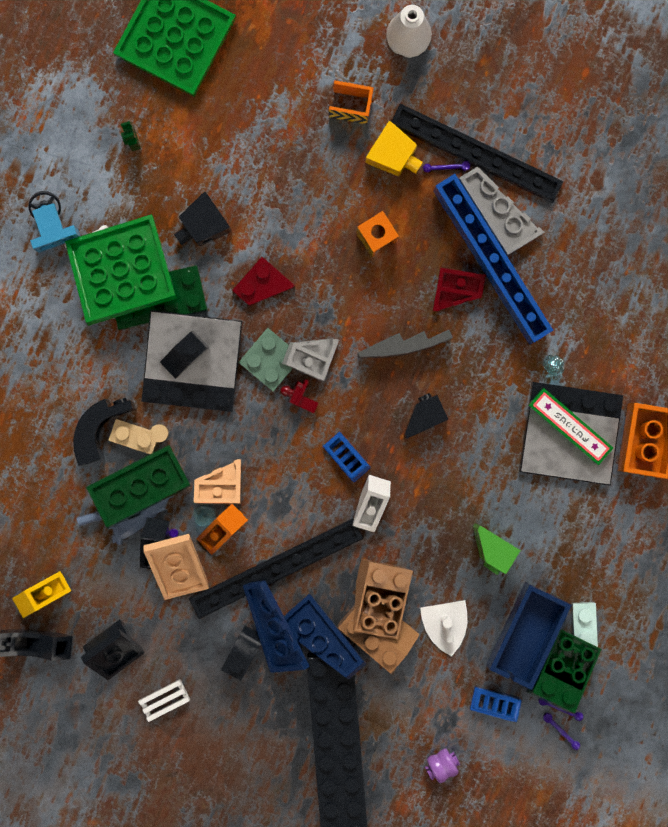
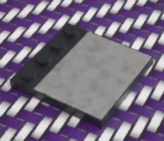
(210, 379)
(552, 455)

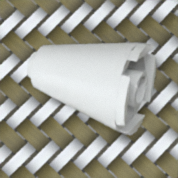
(409, 32)

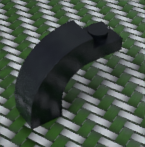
(87, 432)
(35, 643)

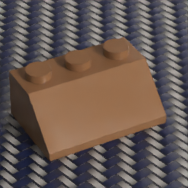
(384, 650)

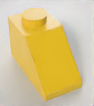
(41, 594)

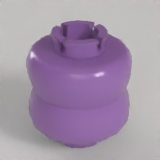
(442, 765)

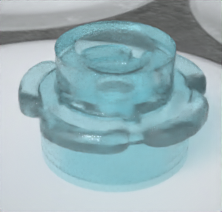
(554, 365)
(198, 514)

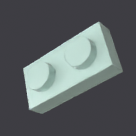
(584, 621)

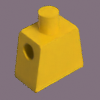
(393, 152)

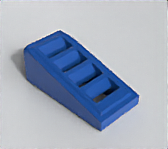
(359, 459)
(513, 716)

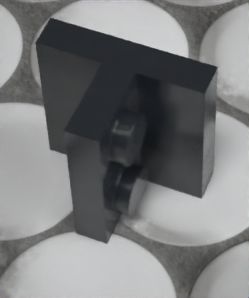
(111, 651)

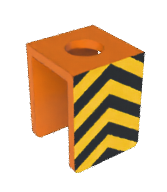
(353, 90)
(371, 243)

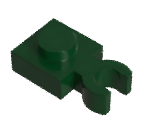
(130, 136)

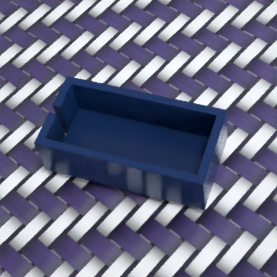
(528, 635)

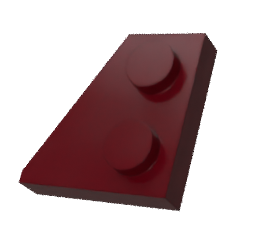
(262, 283)
(457, 287)

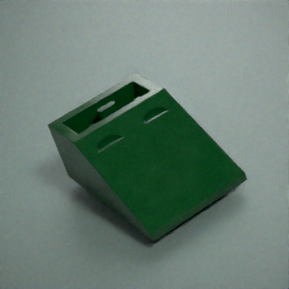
(566, 672)

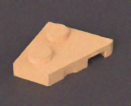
(220, 486)

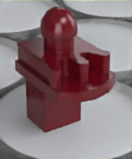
(296, 396)

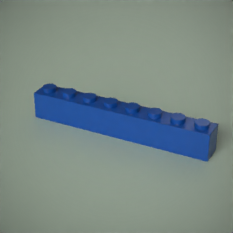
(492, 259)

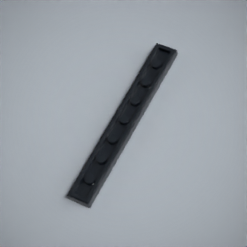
(477, 153)
(276, 567)

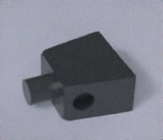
(202, 222)

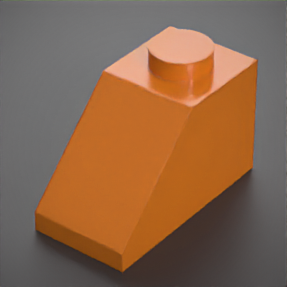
(222, 529)

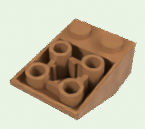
(380, 598)

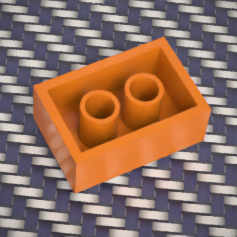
(645, 441)

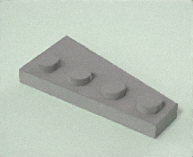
(503, 218)

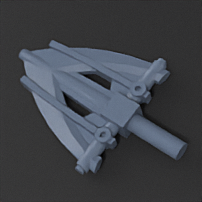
(129, 526)

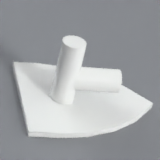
(446, 624)

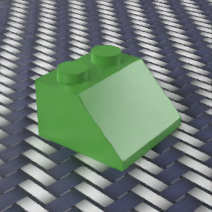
(494, 551)

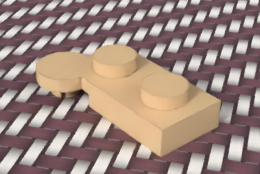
(138, 437)

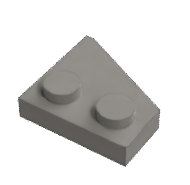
(311, 356)

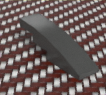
(396, 346)

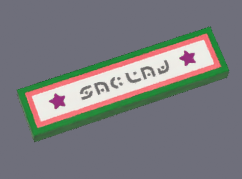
(570, 426)

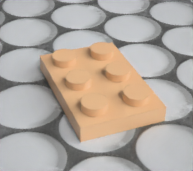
(176, 566)

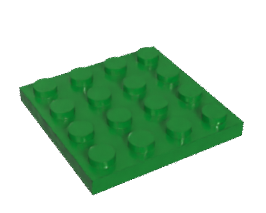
(175, 40)
(120, 270)

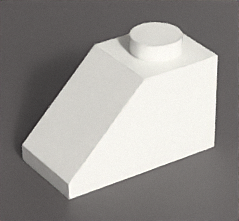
(372, 503)

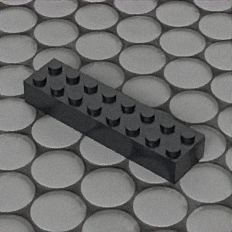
(336, 746)

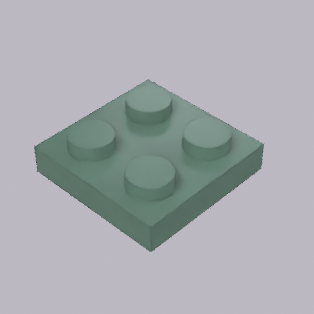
(266, 359)

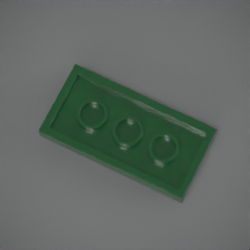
(189, 299)
(138, 486)

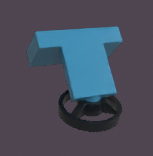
(49, 223)

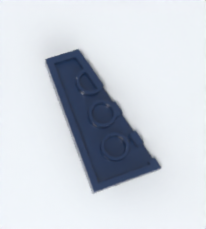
(275, 635)
(322, 637)

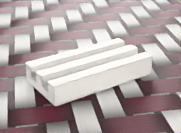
(147, 709)

